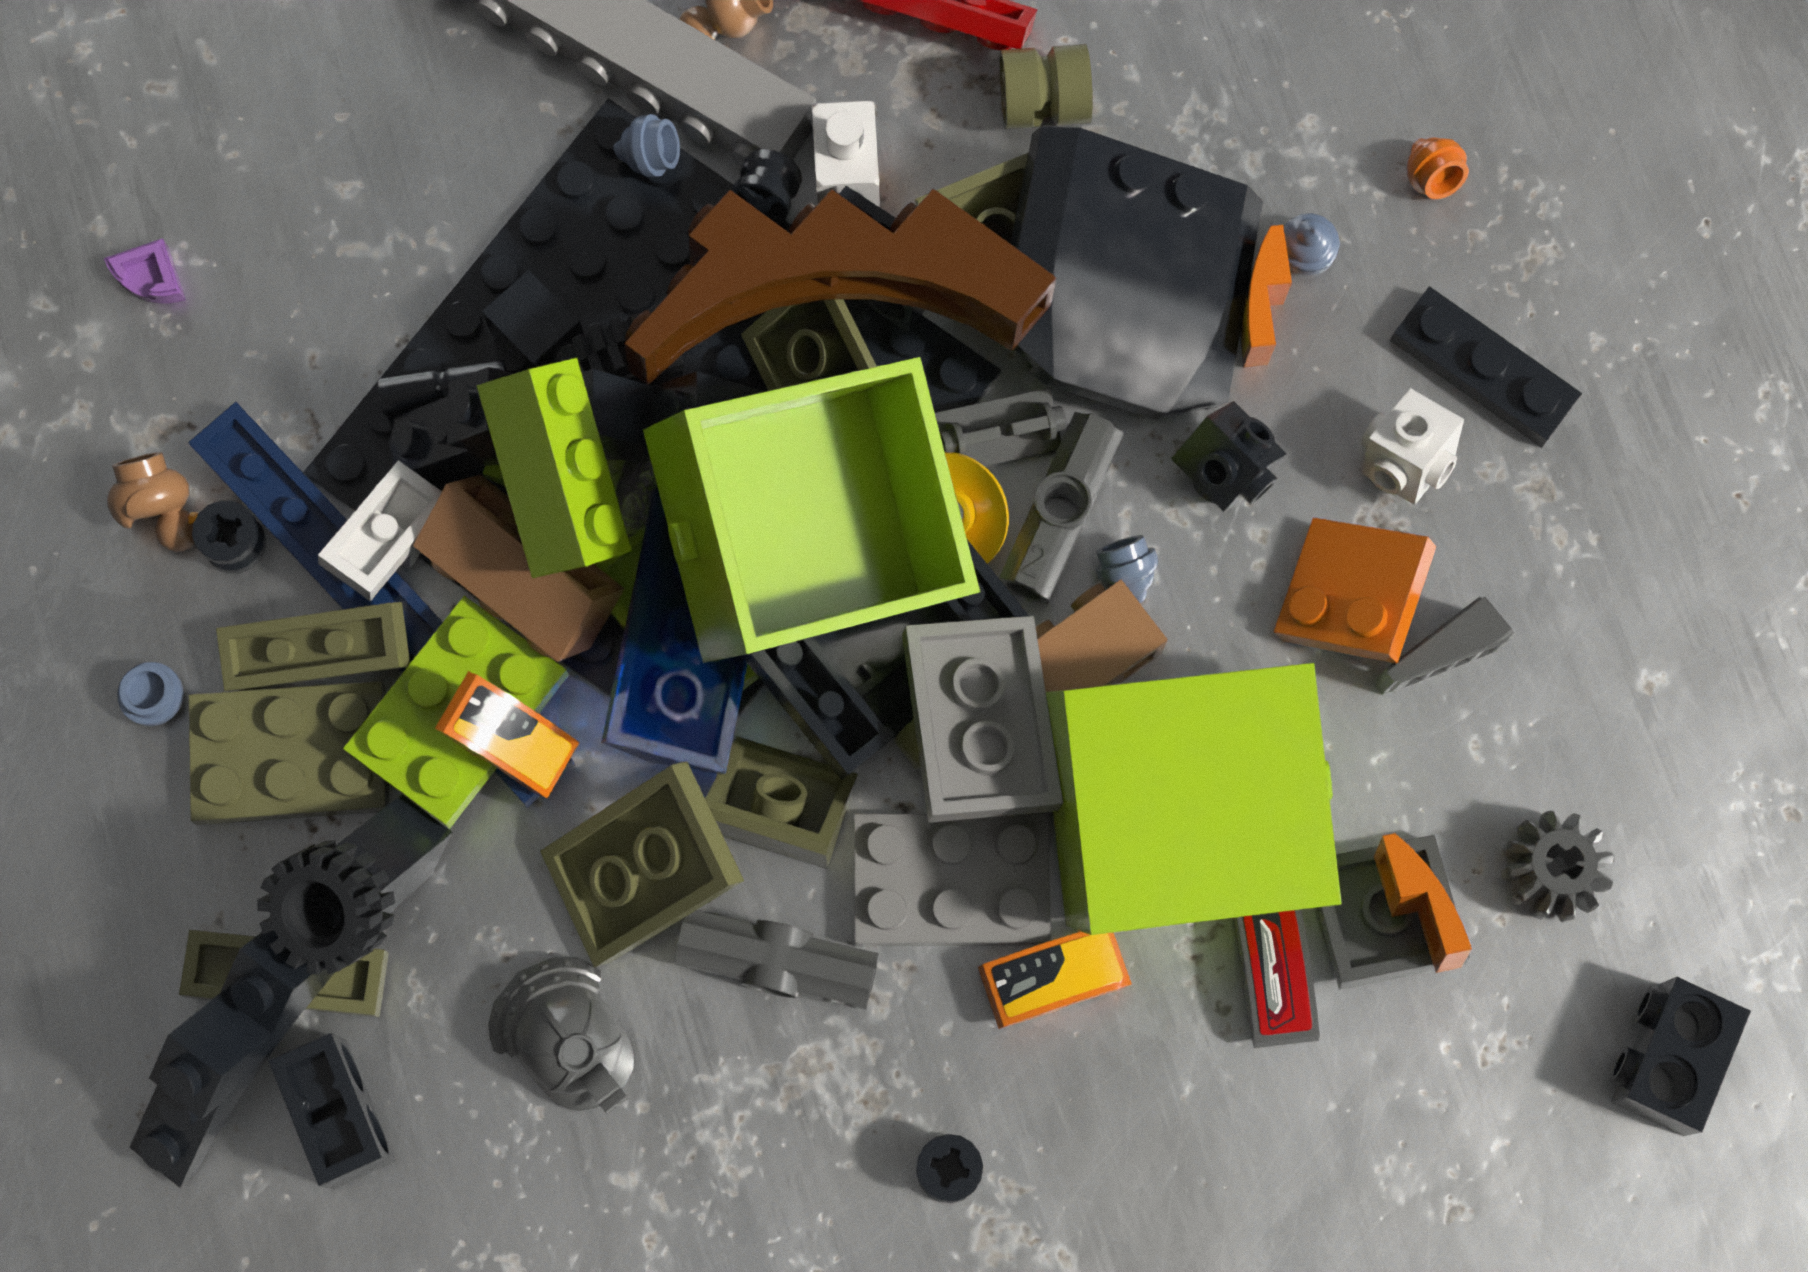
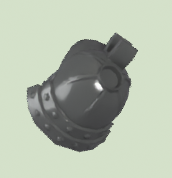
(564, 1034)

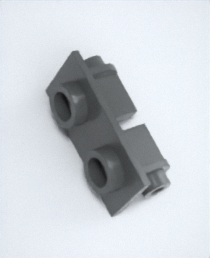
(1003, 428)

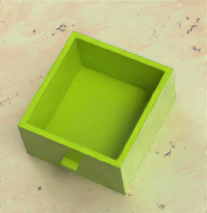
(810, 509)
(1192, 799)

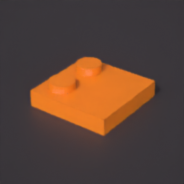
(1355, 589)

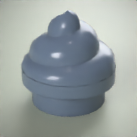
(649, 145)
(1311, 243)
(1129, 561)

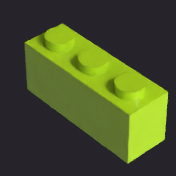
(554, 468)

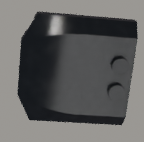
(1144, 268)
(853, 683)

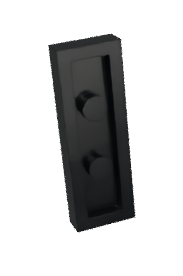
(1485, 366)

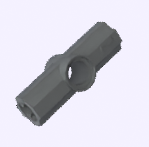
(1075, 474)
(777, 959)

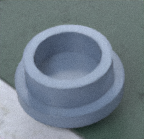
(150, 694)

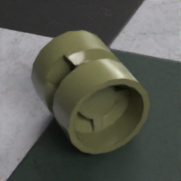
(1046, 86)

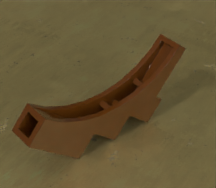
(834, 251)

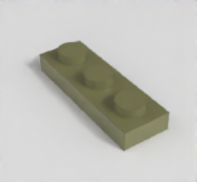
(313, 646)
(349, 991)

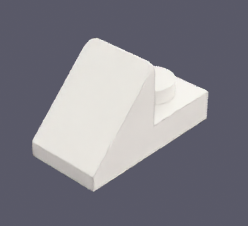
(381, 532)

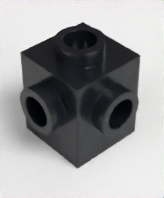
(1230, 457)

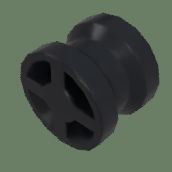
(769, 183)
(238, 548)
(936, 1175)

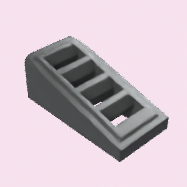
(1462, 639)

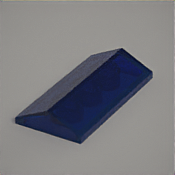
(663, 695)

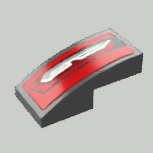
(1277, 978)

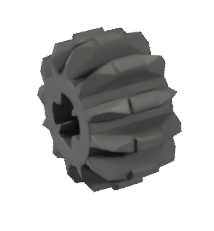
(1575, 884)

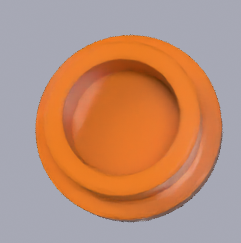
(1437, 167)

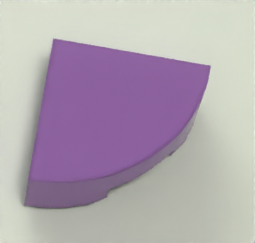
(148, 273)

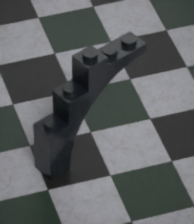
(456, 435)
(228, 1040)

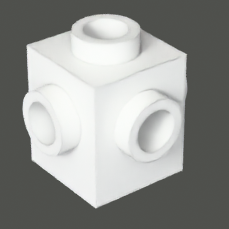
(1411, 447)

